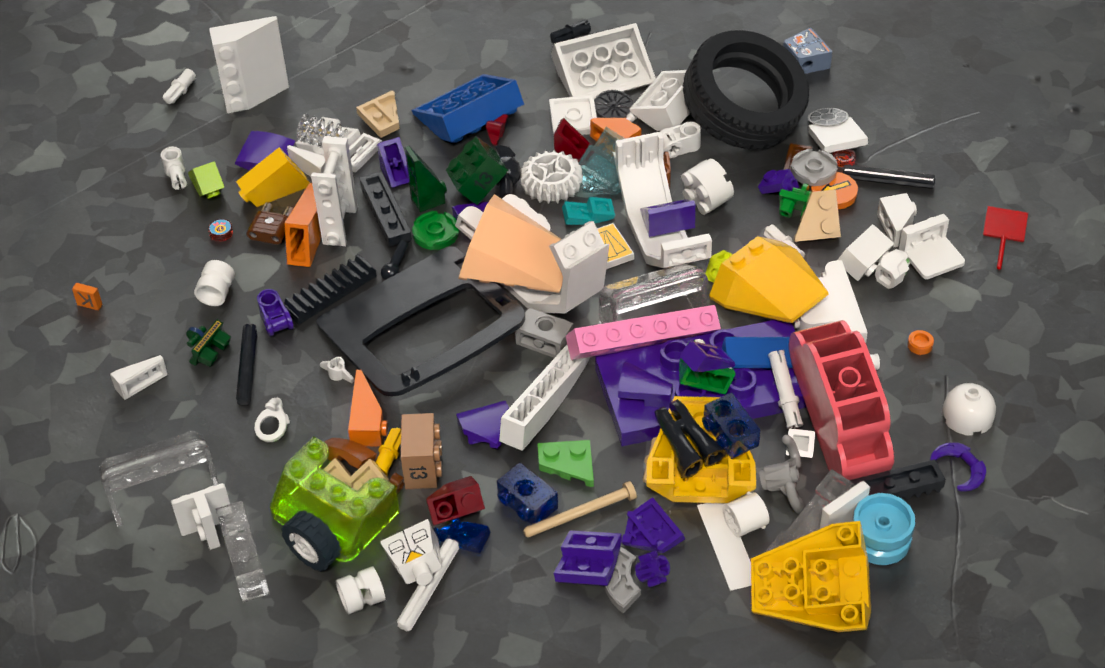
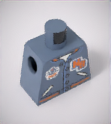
(809, 51)

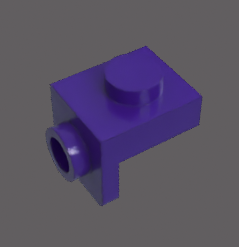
(776, 180)

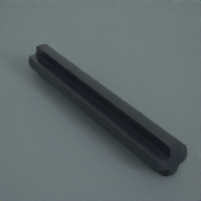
(890, 176)
(246, 364)

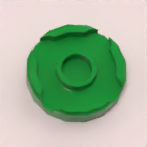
(435, 230)

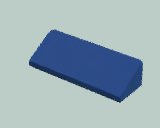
(754, 351)

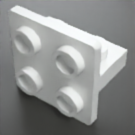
(198, 513)

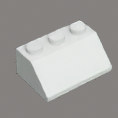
(663, 101)

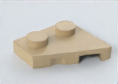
(820, 217)

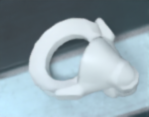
(274, 409)

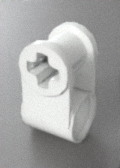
(682, 139)

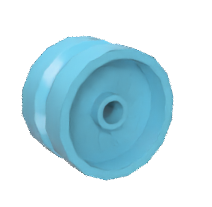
(886, 527)

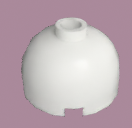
(969, 409)

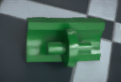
(793, 200)

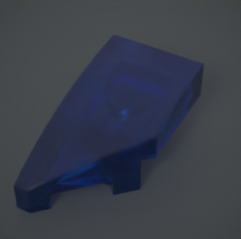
(468, 535)

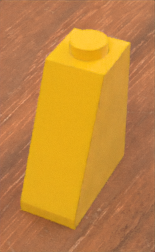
(272, 179)

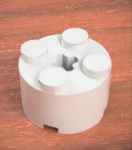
(707, 186)

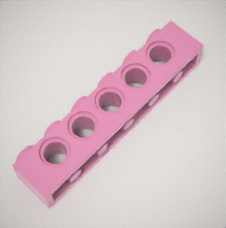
(641, 332)

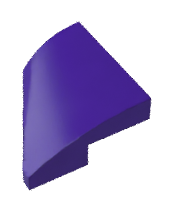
(642, 385)

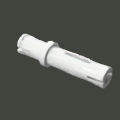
(788, 400)

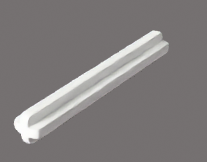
(423, 592)

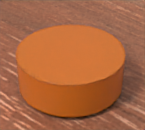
(920, 342)

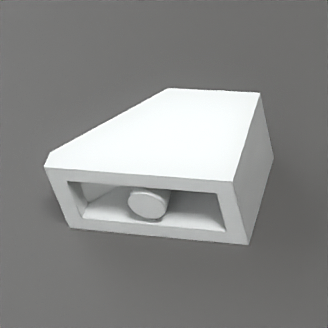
(896, 213)

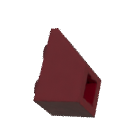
(455, 500)

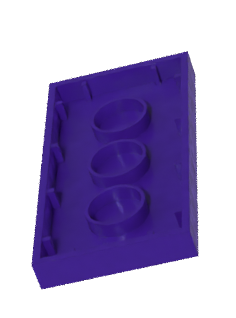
(751, 386)

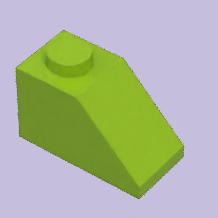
(206, 180)

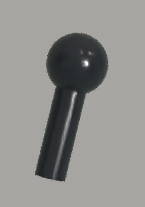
(391, 269)

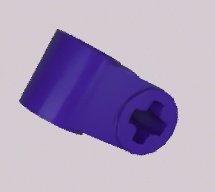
(273, 312)

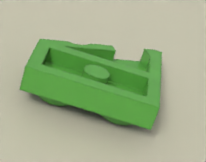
(567, 460)

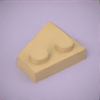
(380, 114)

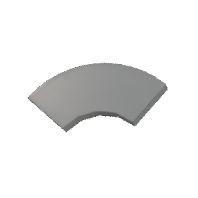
(621, 588)

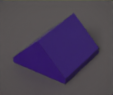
(669, 217)

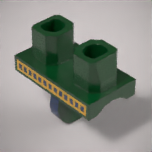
(203, 342)

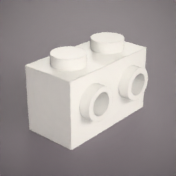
(865, 252)

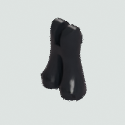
(686, 457)

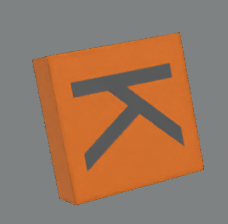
(87, 296)

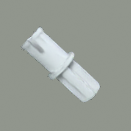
(179, 86)
(773, 232)

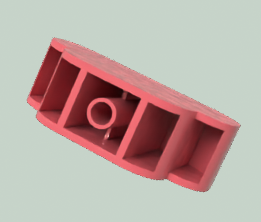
(843, 399)

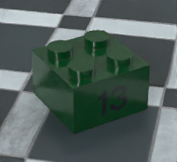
(476, 170)

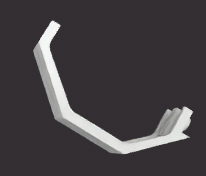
(644, 185)
(583, 266)

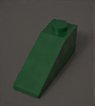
(424, 185)

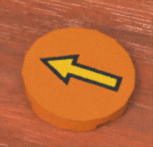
(845, 189)

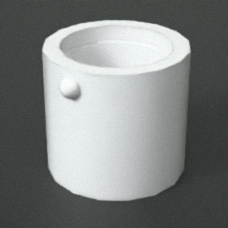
(746, 514)

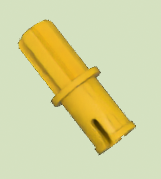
(389, 450)

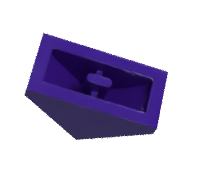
(393, 162)

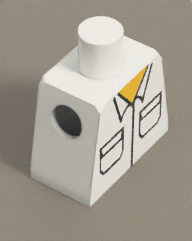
(414, 553)

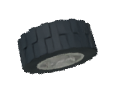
(311, 540)

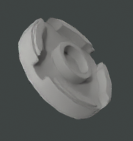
(814, 167)

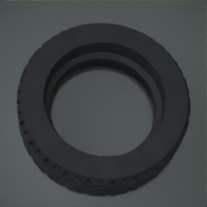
(764, 59)

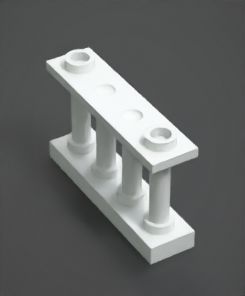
(334, 190)

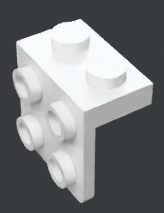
(929, 248)

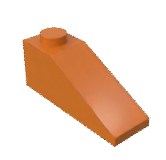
(366, 415)

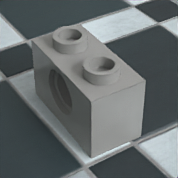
(543, 332)

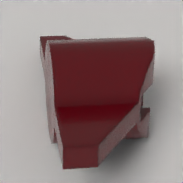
(496, 129)

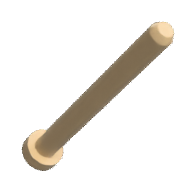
(628, 491)

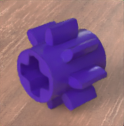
(652, 568)

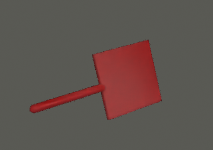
(1005, 225)

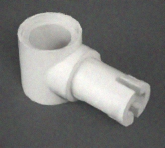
(174, 166)

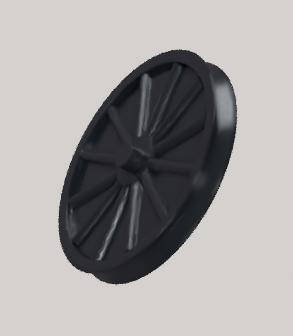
(613, 104)

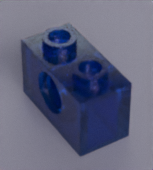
(527, 494)

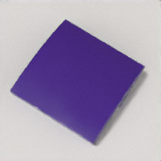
(259, 146)
(588, 557)

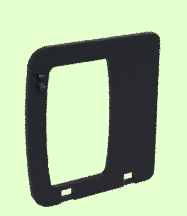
(398, 297)

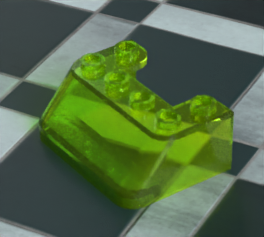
(348, 513)

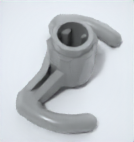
(785, 475)

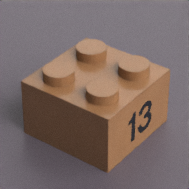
(420, 451)

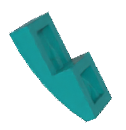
(594, 210)

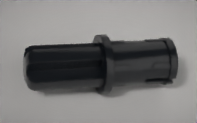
(570, 31)

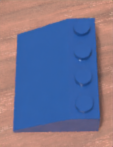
(470, 106)

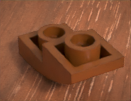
(351, 451)

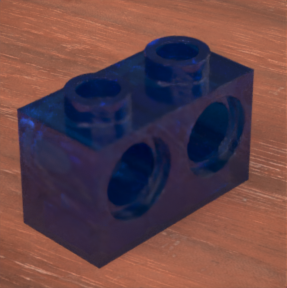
(731, 425)

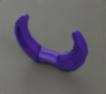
(977, 469)

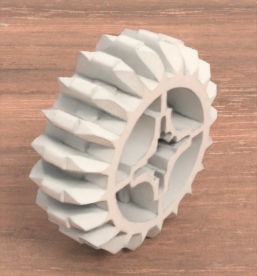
(551, 176)

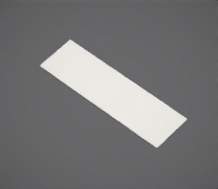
(727, 546)

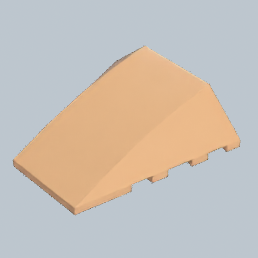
(511, 250)

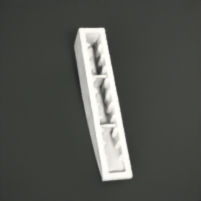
(540, 400)

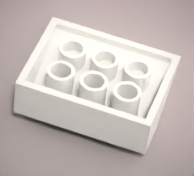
(249, 62)
(603, 62)

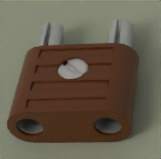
(268, 226)

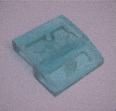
(601, 157)

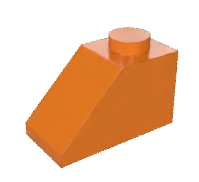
(619, 125)

